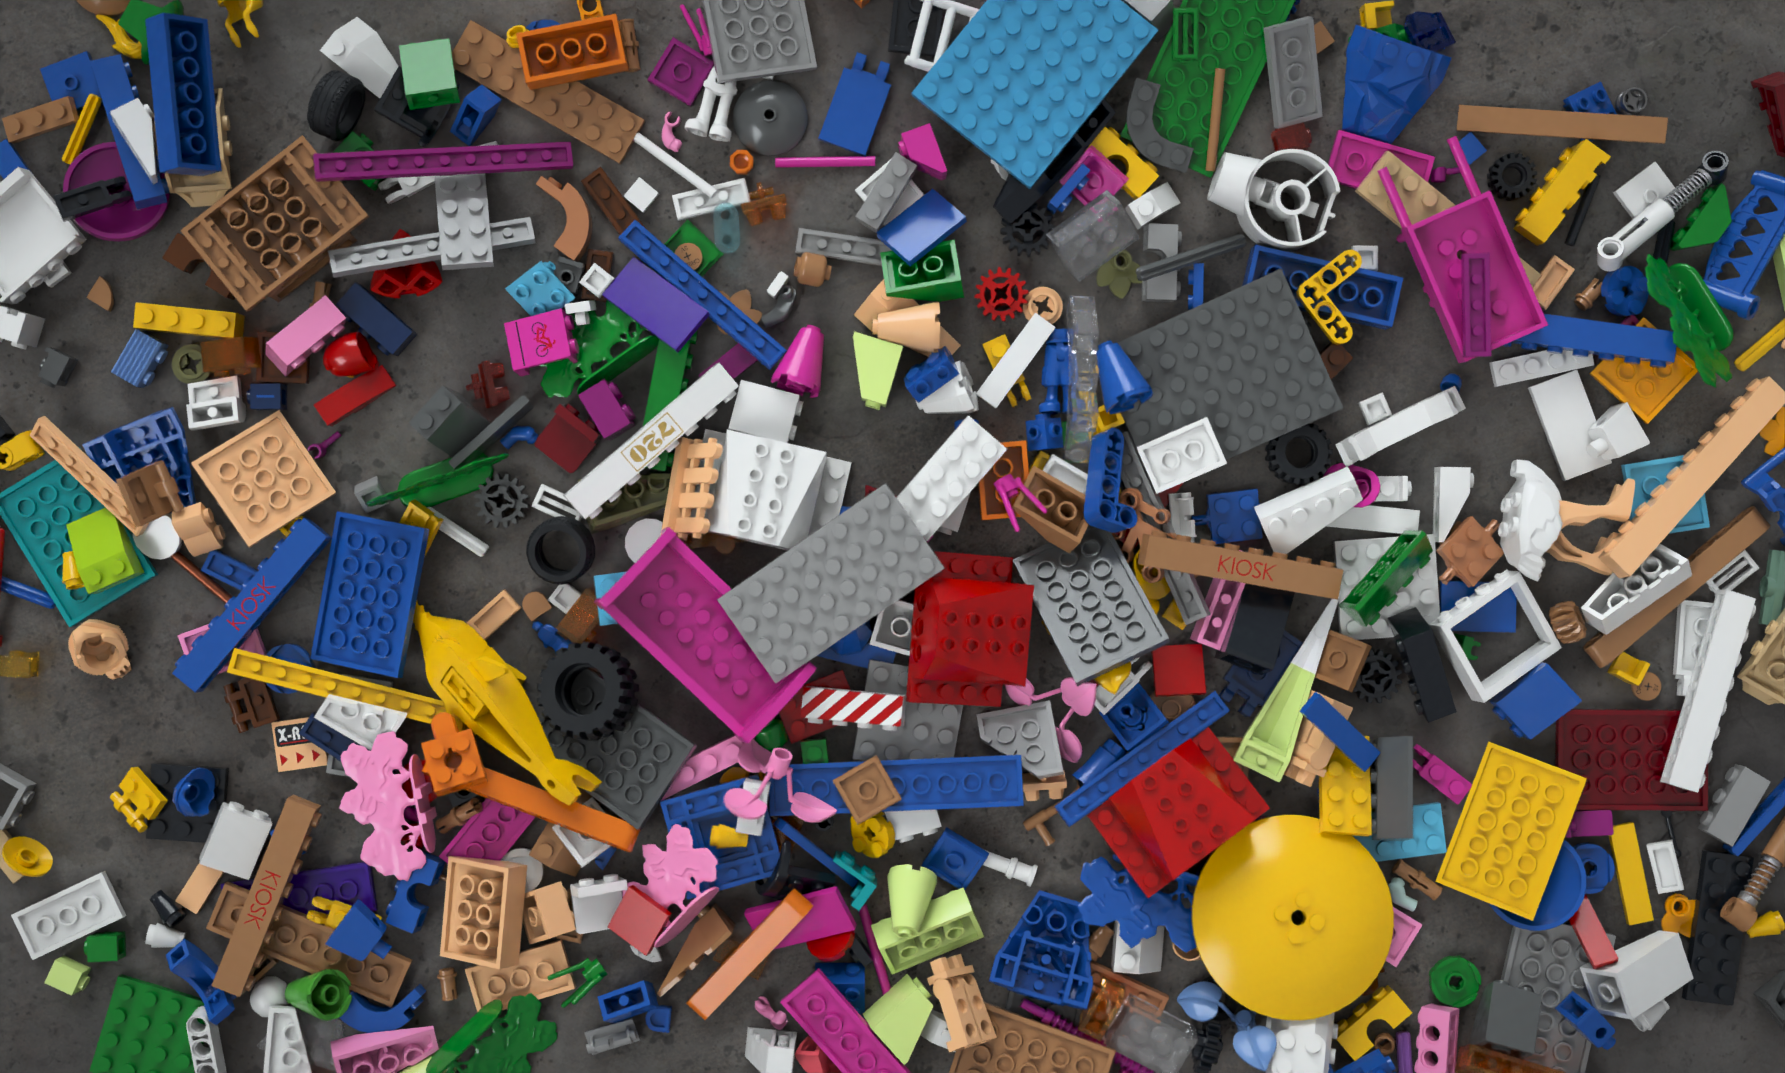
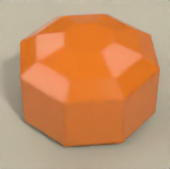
(741, 162)

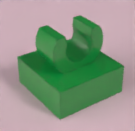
(1466, 644)

